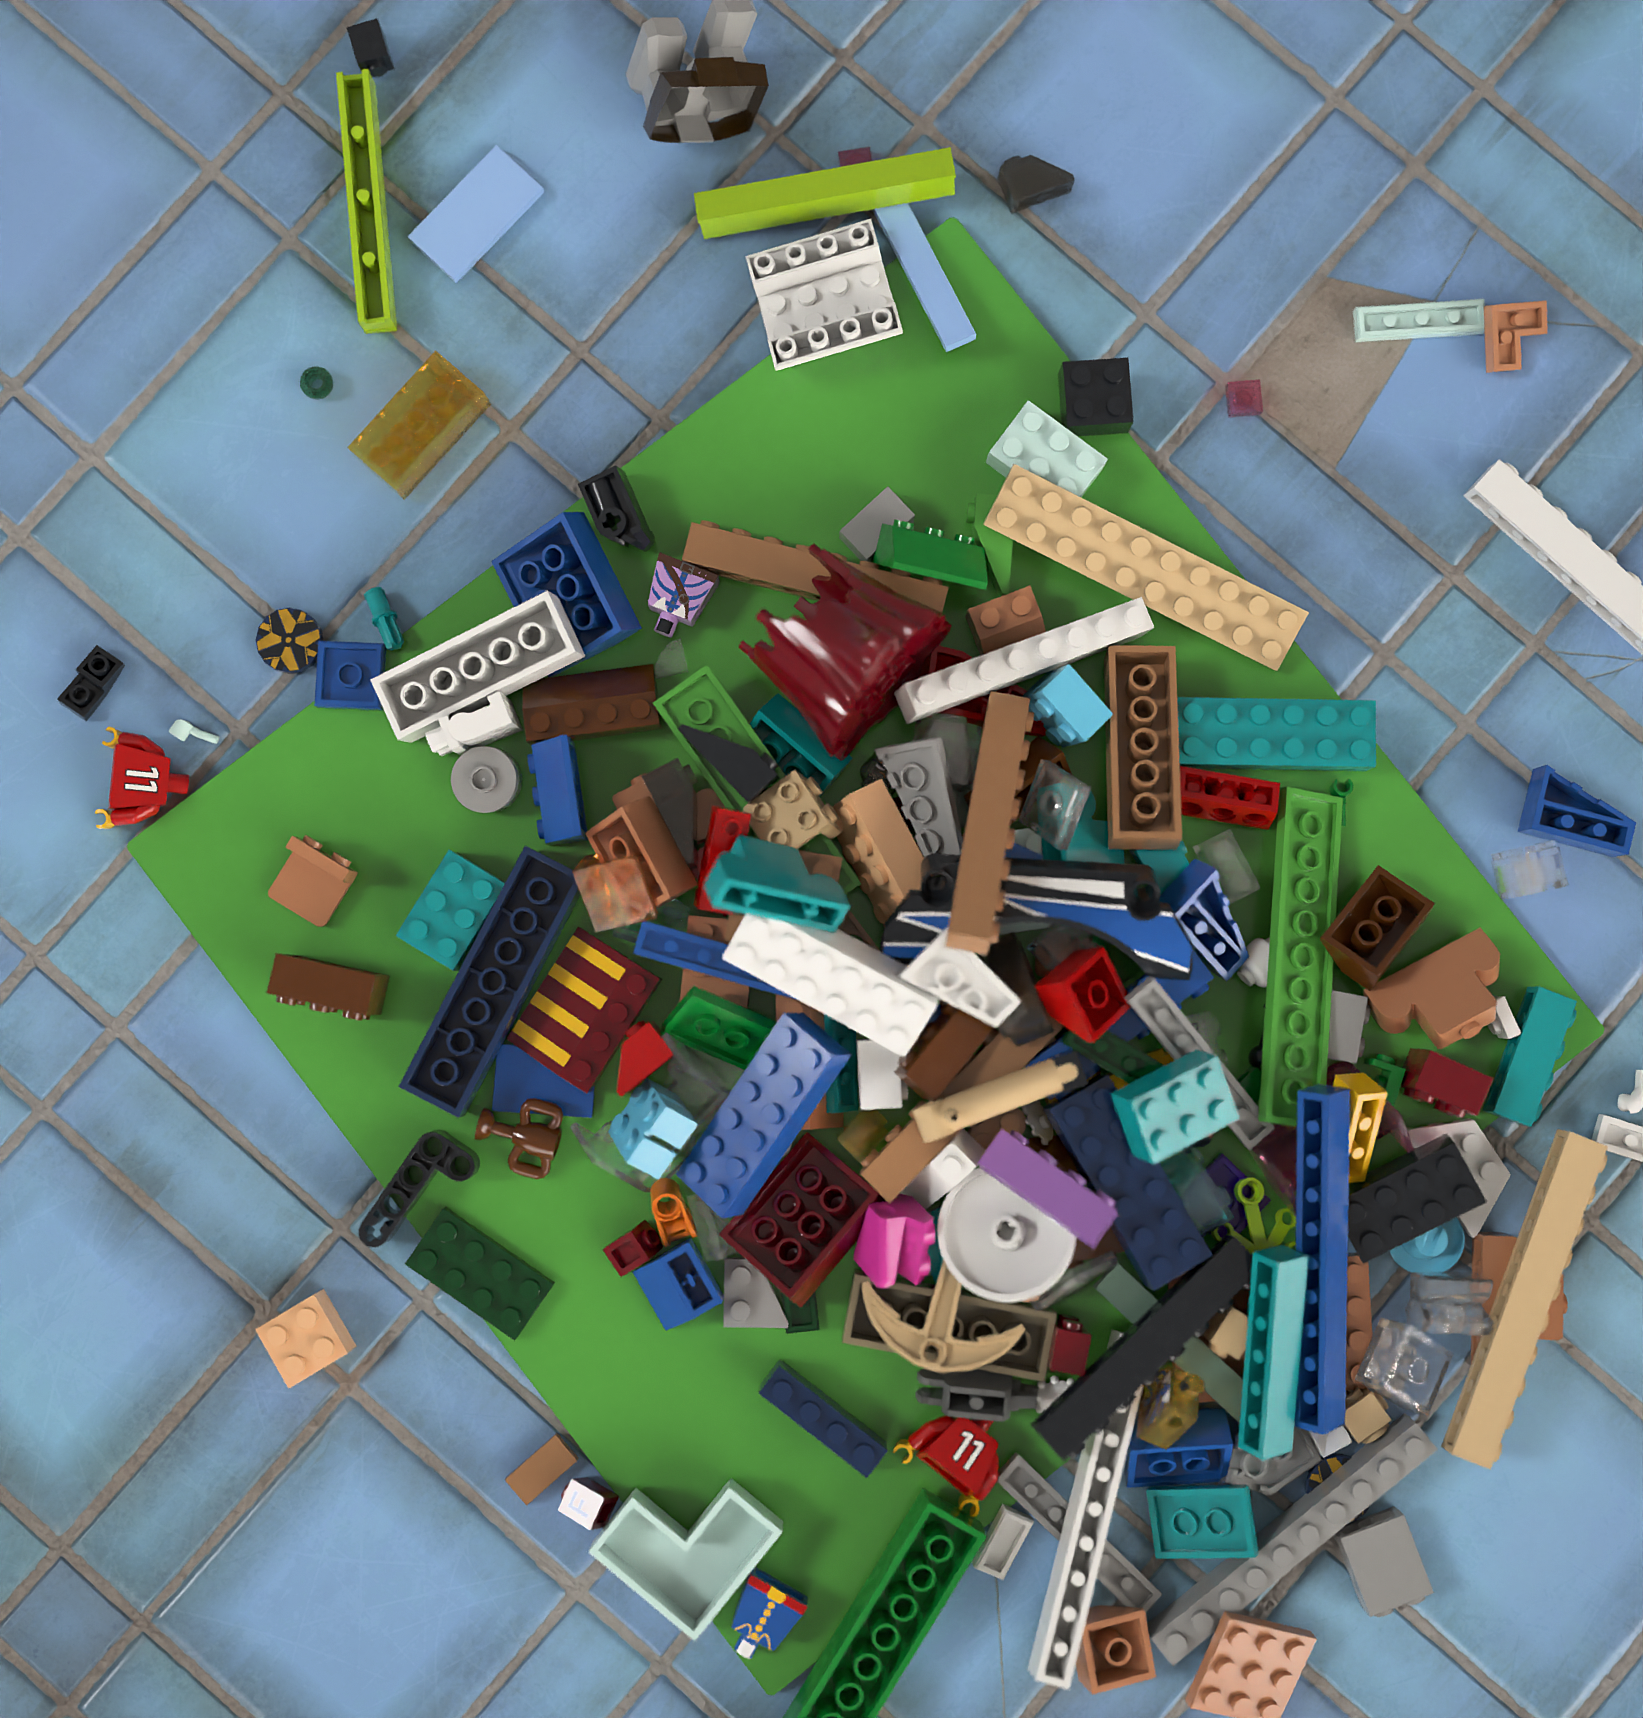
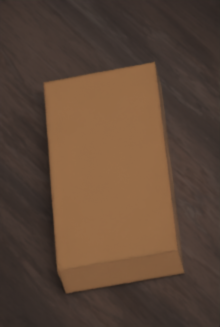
(541, 1469)

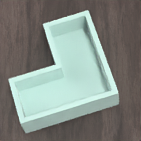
(693, 1570)

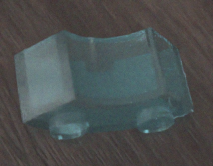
(1197, 1191)

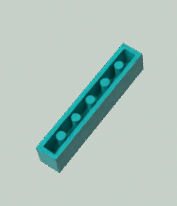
(1272, 1351)

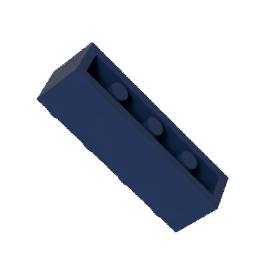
(823, 1418)

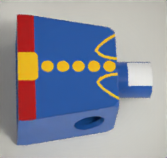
(765, 1612)

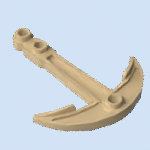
(937, 1331)

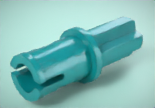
(384, 618)

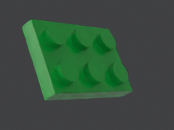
(718, 1027)

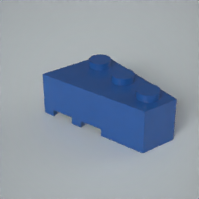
(1573, 817)
(1207, 919)

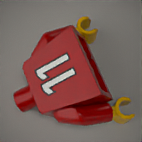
(138, 780)
(958, 1453)

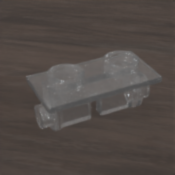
(708, 1229)

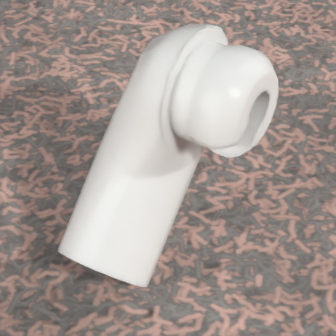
(1633, 1102)

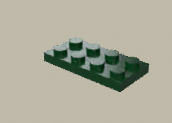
(479, 1273)

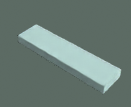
(1419, 320)

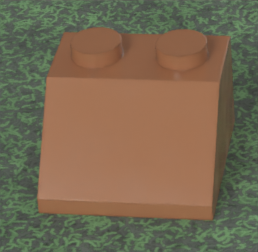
(1005, 620)
(1114, 1649)

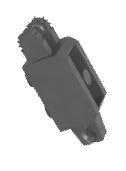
(976, 1393)

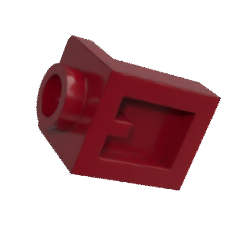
(633, 1248)

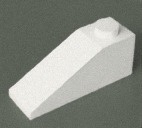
(945, 1170)

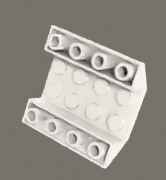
(824, 294)

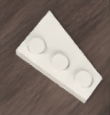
(961, 981)

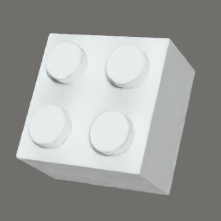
(876, 1077)

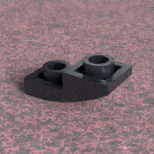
(92, 684)

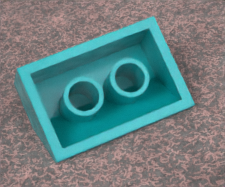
(795, 744)

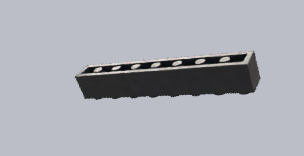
(1145, 1348)

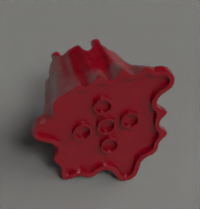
(847, 652)

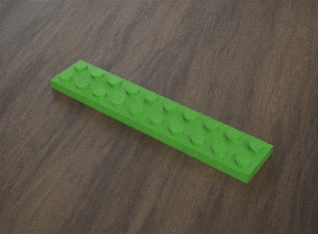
(1298, 961)

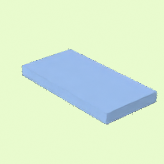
(476, 214)

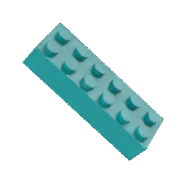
(1277, 734)

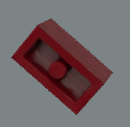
(1069, 1346)

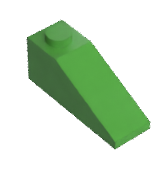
(997, 546)

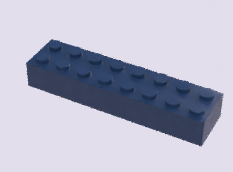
(492, 983)

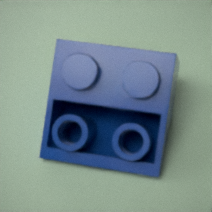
(679, 1285)

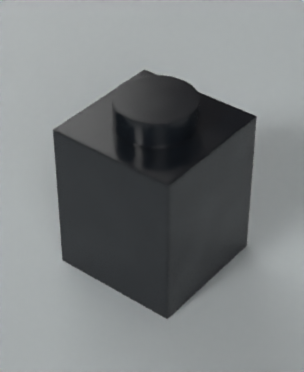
(370, 47)

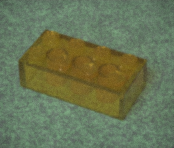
(419, 425)

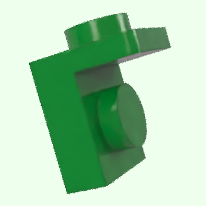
(1390, 1076)

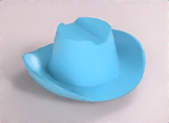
(1433, 1250)

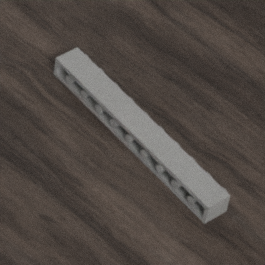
(1291, 1538)

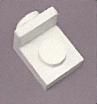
(1505, 1023)

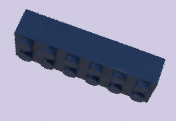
(1150, 1215)

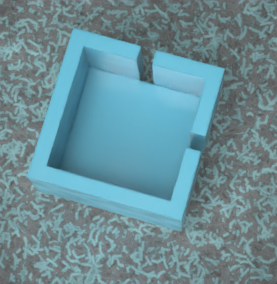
(1066, 707)
(650, 1113)

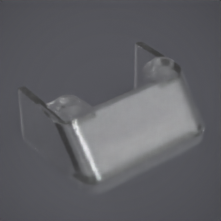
(700, 1092)

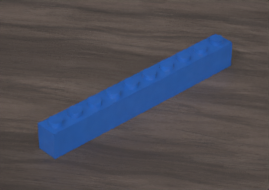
(1323, 1237)

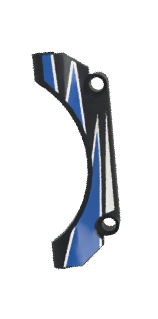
(1067, 893)

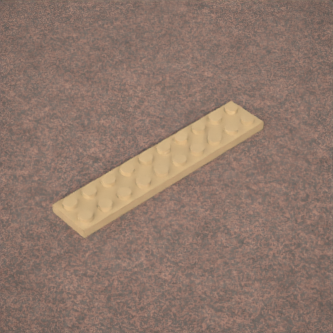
(1145, 567)

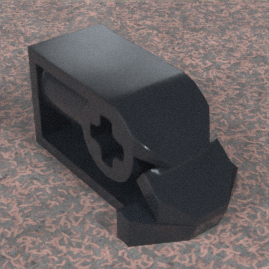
(612, 497)

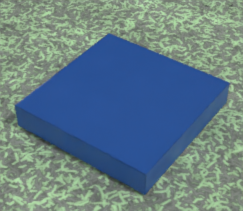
(346, 674)

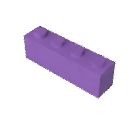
(1048, 1188)

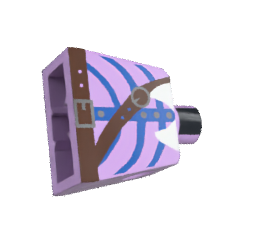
(679, 593)

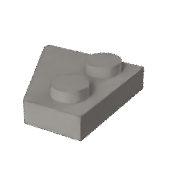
(749, 1297)

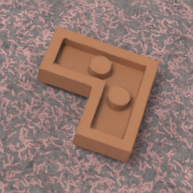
(1505, 326)

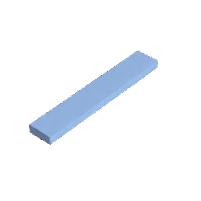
(926, 275)

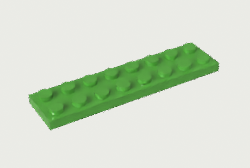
(707, 706)

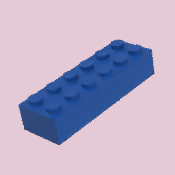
(763, 1114)

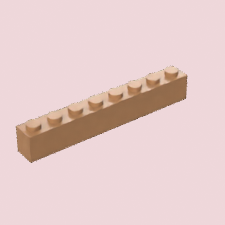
(786, 568)
(988, 824)
(906, 1152)

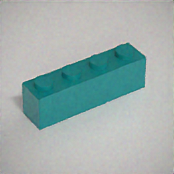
(1530, 1056)

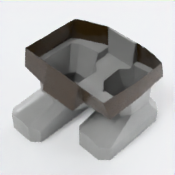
(711, 87)

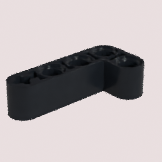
(412, 1191)

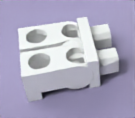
(475, 729)

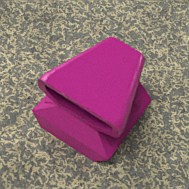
(895, 1241)

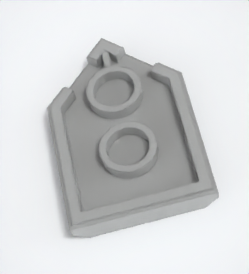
(1274, 1473)

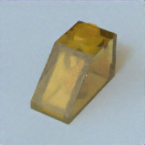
(863, 1133)

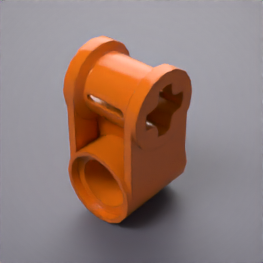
(672, 1217)

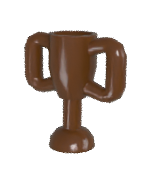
(527, 1136)

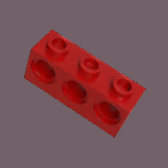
(1228, 798)
(722, 833)

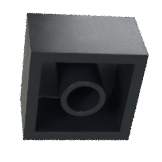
(1096, 396)

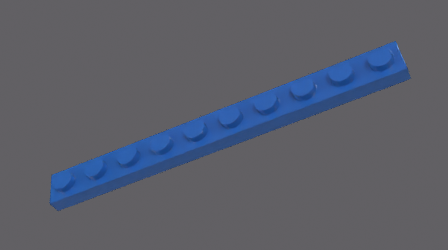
(703, 957)

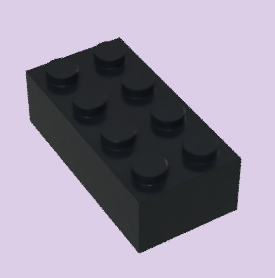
(1410, 1197)

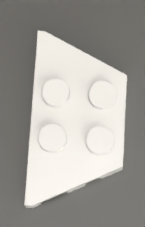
(1480, 1158)

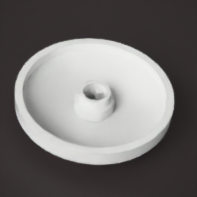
(1000, 1241)

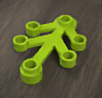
(1254, 1220)

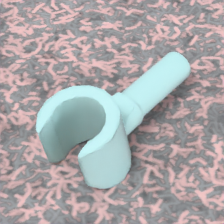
(182, 729)

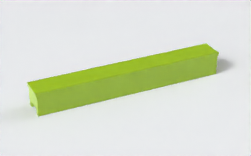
(825, 193)
(366, 202)

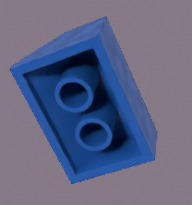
(558, 791)
(1194, 1458)

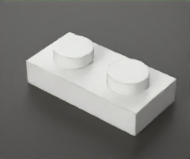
(1619, 1136)

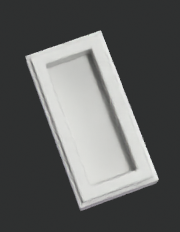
(1002, 1542)

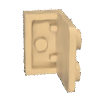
(792, 812)

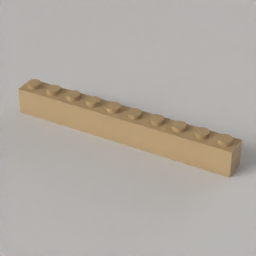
(1525, 1298)

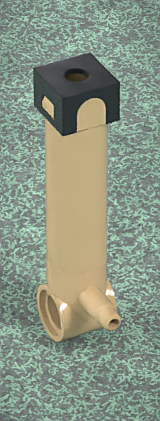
(999, 1095)

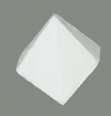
(1331, 1441)

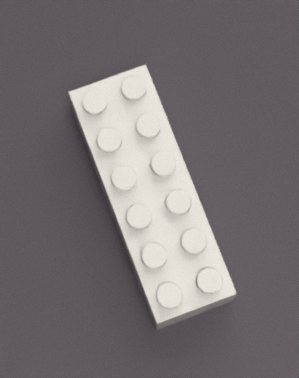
(482, 661)
(834, 977)

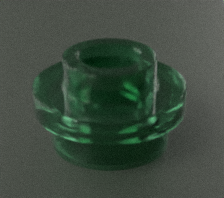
(312, 374)

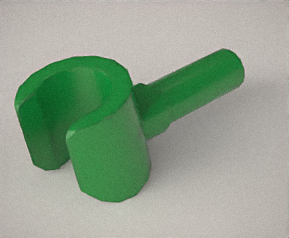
(1334, 791)

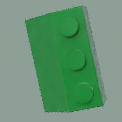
(931, 554)

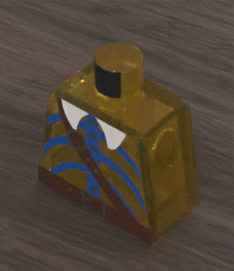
(1168, 1406)

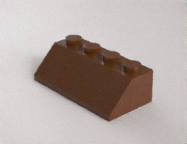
(591, 704)

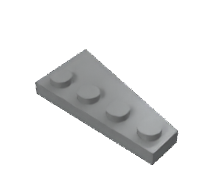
(924, 786)

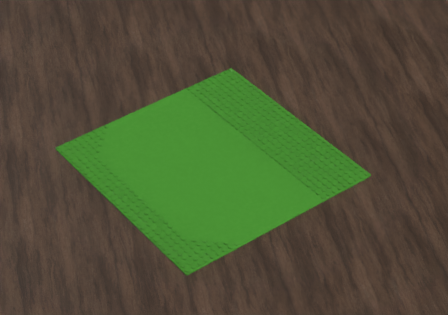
(794, 463)

